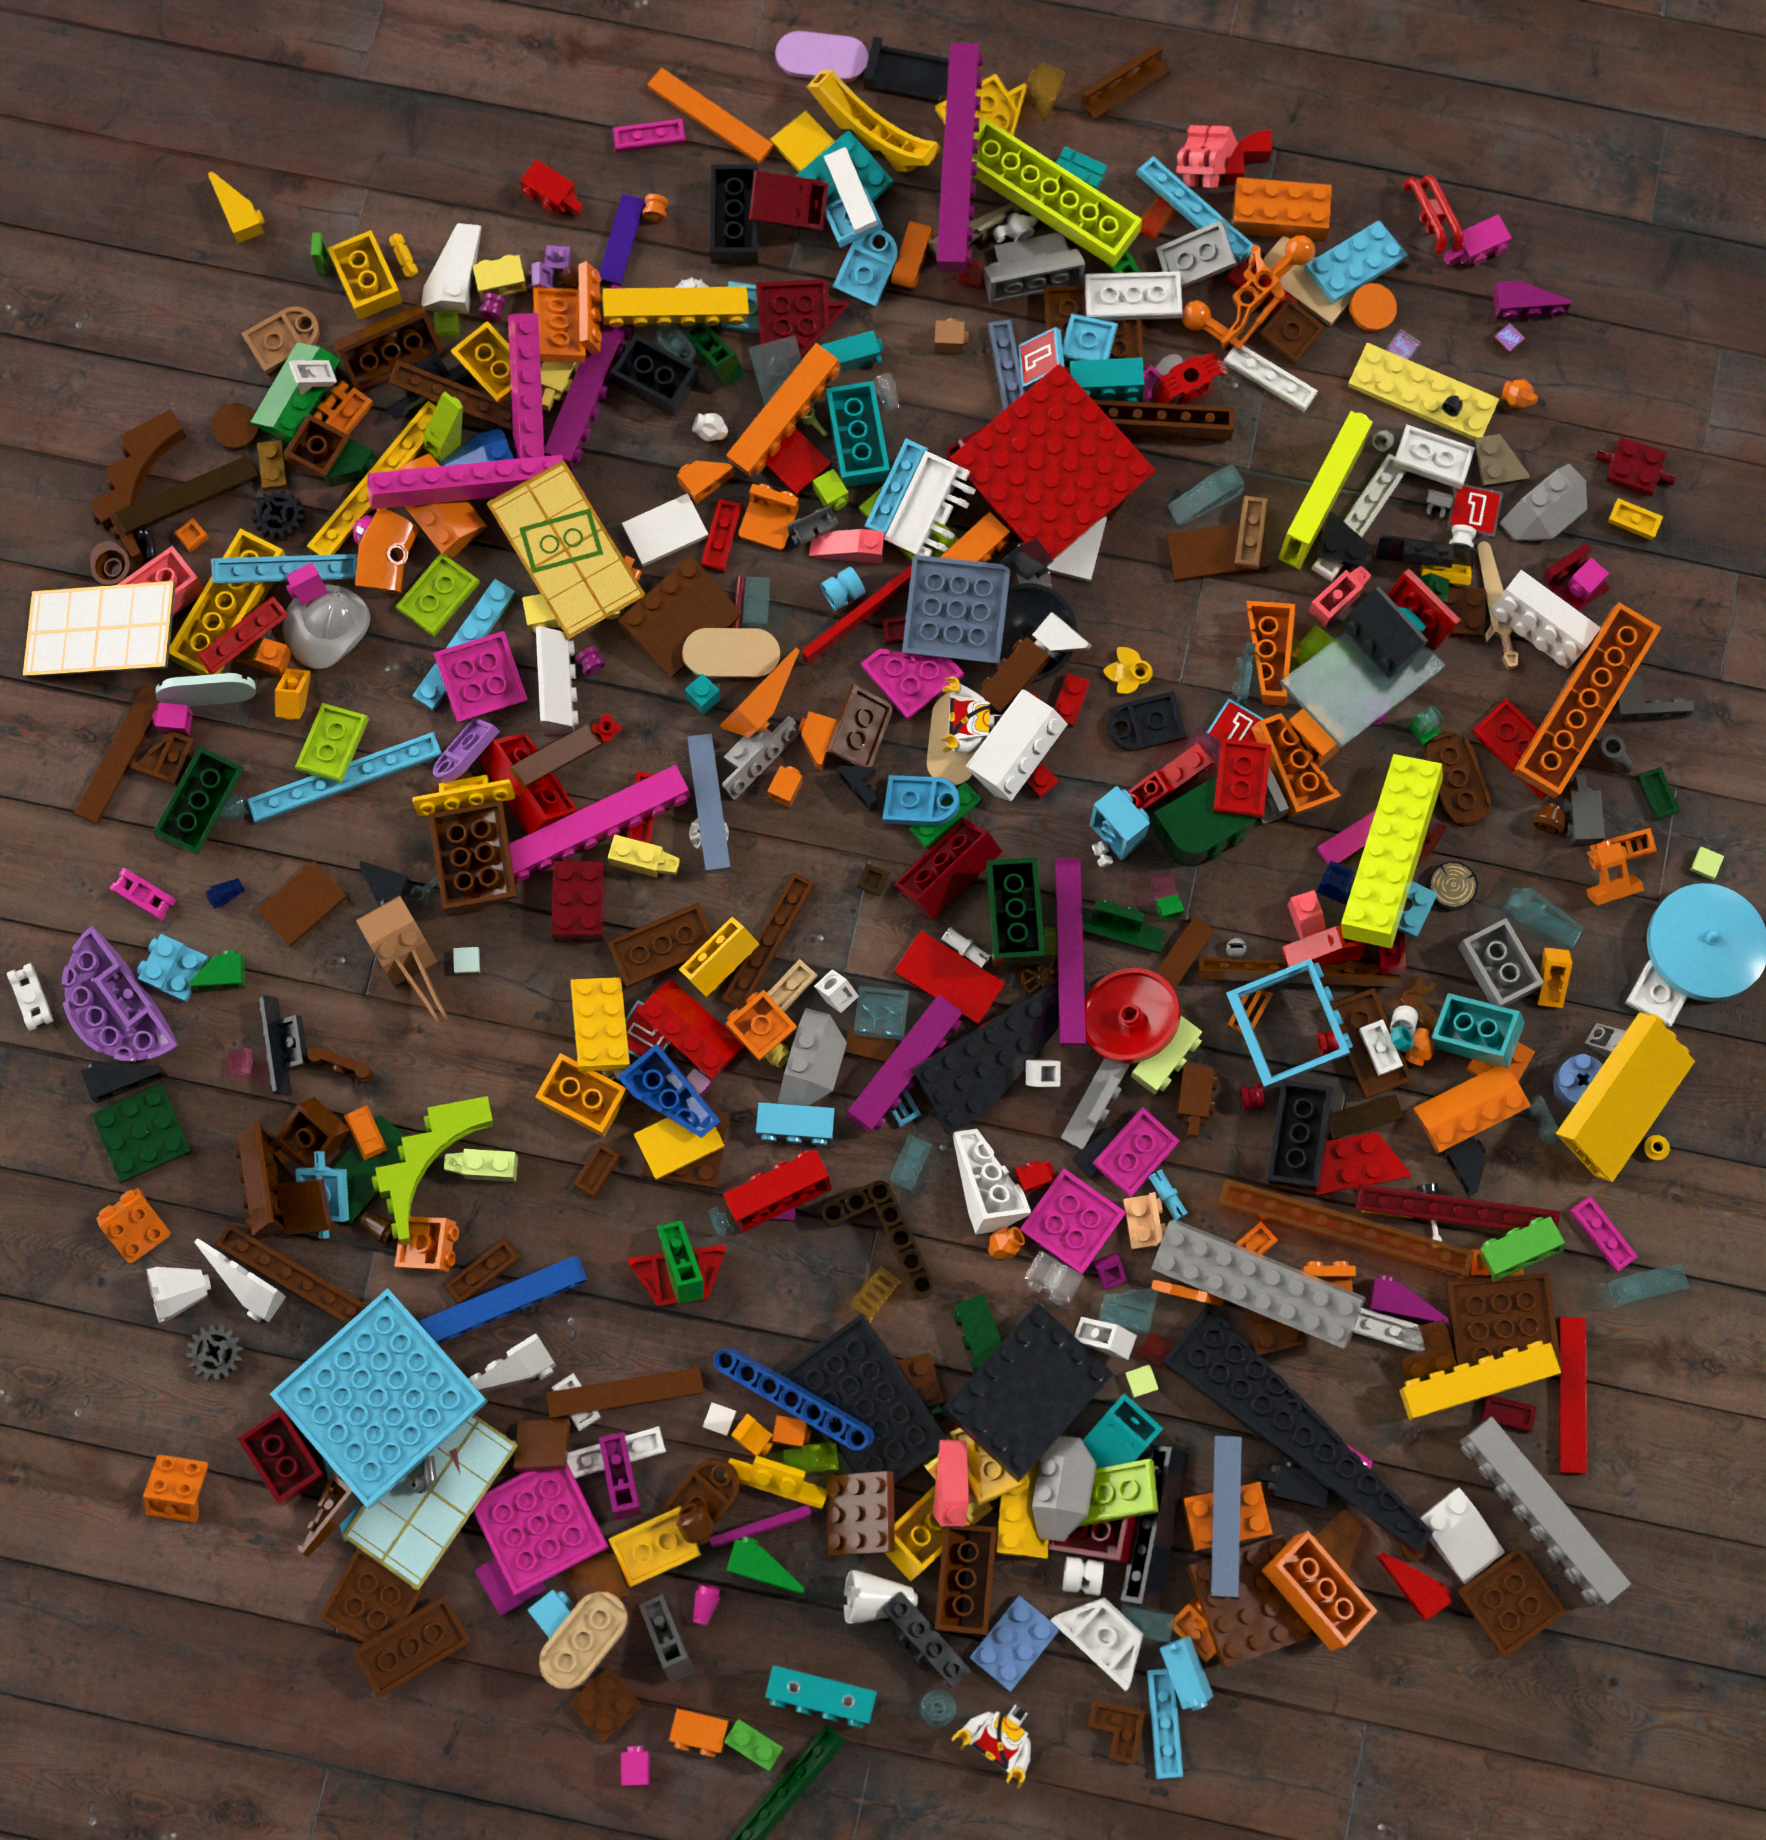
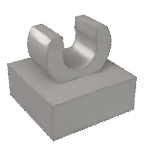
(1438, 499)

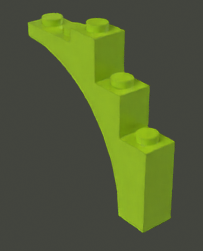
(400, 1180)

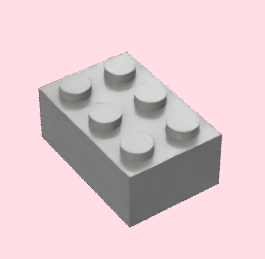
(1500, 964)

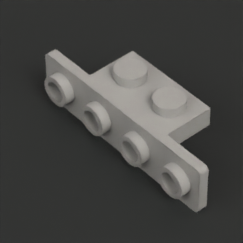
(755, 754)
(1094, 1103)

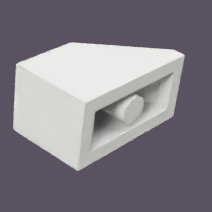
(1058, 636)
(1105, 1337)

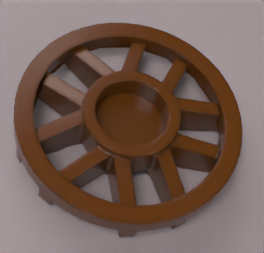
(1042, 975)

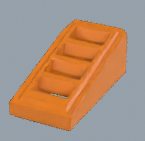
(1637, 836)

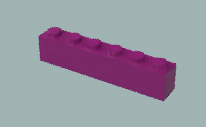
(896, 1073)

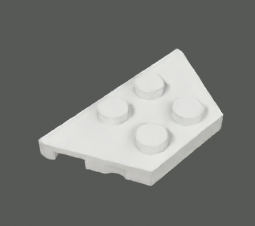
(1104, 1637)

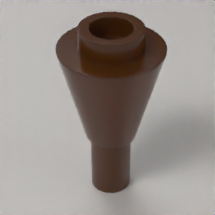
(570, 278)

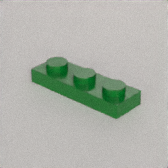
(928, 834)

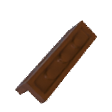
(1125, 83)

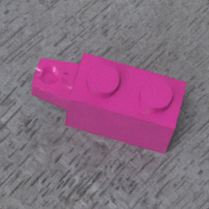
(1481, 242)

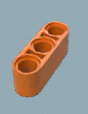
(912, 255)

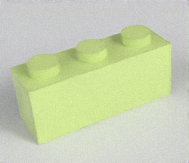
(1155, 1072)

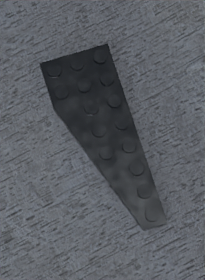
(983, 1064)

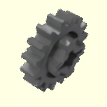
(224, 1347)

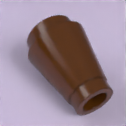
(378, 1227)

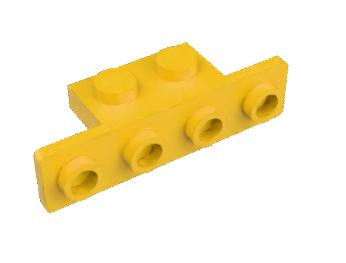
(463, 794)
(779, 1480)

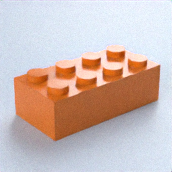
(1281, 208)
(1319, 1591)

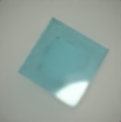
(719, 1221)

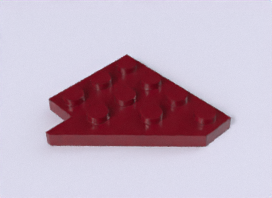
(797, 310)

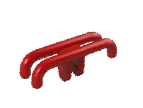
(1435, 211)

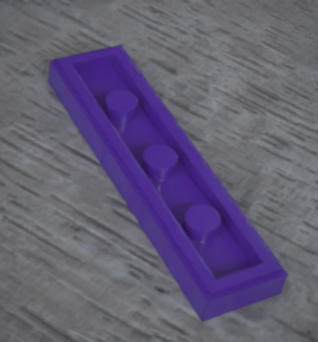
(621, 240)

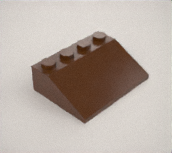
(674, 610)
(472, 857)
(260, 1178)

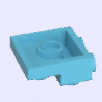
(171, 967)

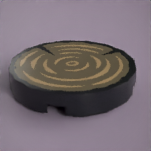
(1454, 884)

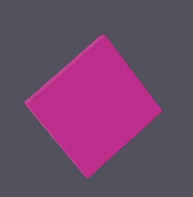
(538, 1526)

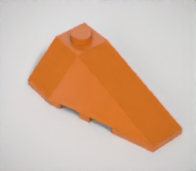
(760, 705)

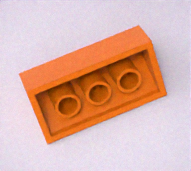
(445, 523)
(1471, 1107)

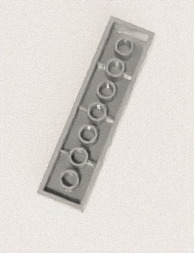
(1258, 1283)
(1544, 1512)

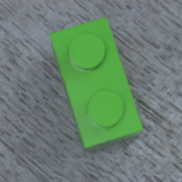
(754, 1745)

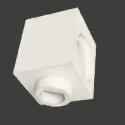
(836, 991)

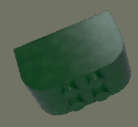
(1194, 831)
(1014, 912)

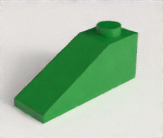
(680, 1262)

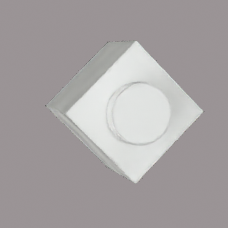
(1043, 1073)

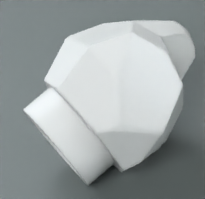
(710, 427)

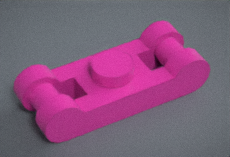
(142, 894)

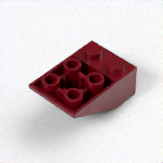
(788, 201)

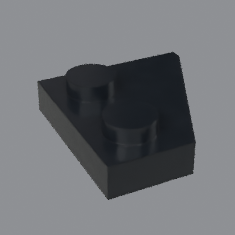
(1342, 543)

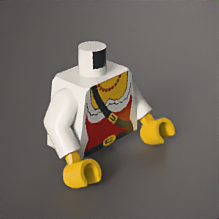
(967, 718)
(1000, 1740)

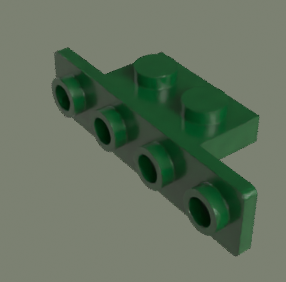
(1121, 926)

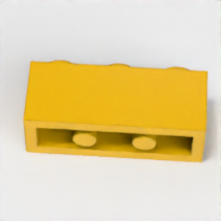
(719, 956)

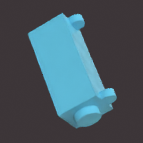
(1187, 1673)

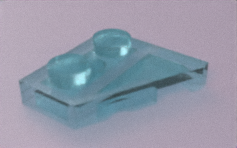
(1244, 667)
(1129, 1309)

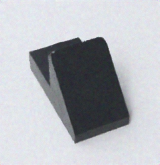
(855, 780)

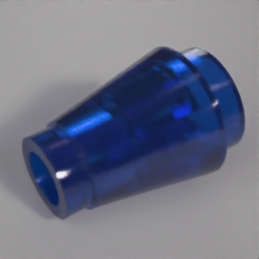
(224, 892)

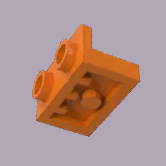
(1192, 1622)

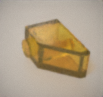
(1045, 87)

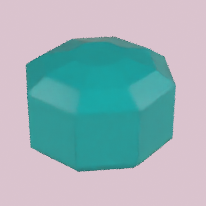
(1402, 1038)

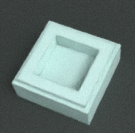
(466, 960)

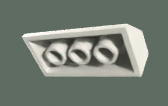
(555, 681)
(1016, 745)

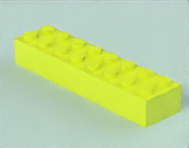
(1054, 194)
(1392, 851)

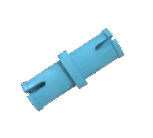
(1168, 1195)

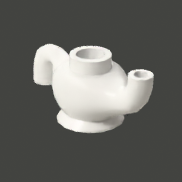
(1017, 227)

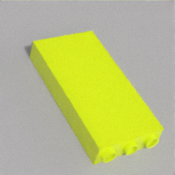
(1325, 489)

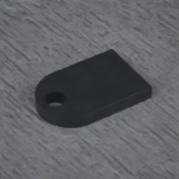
(1149, 722)

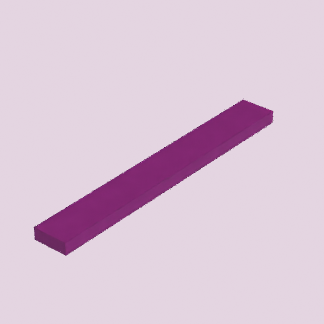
(1070, 952)

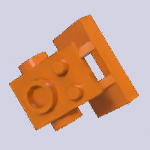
(1604, 856)

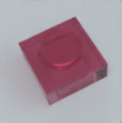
(240, 1062)

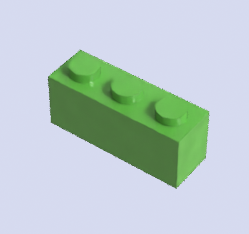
(1521, 1248)

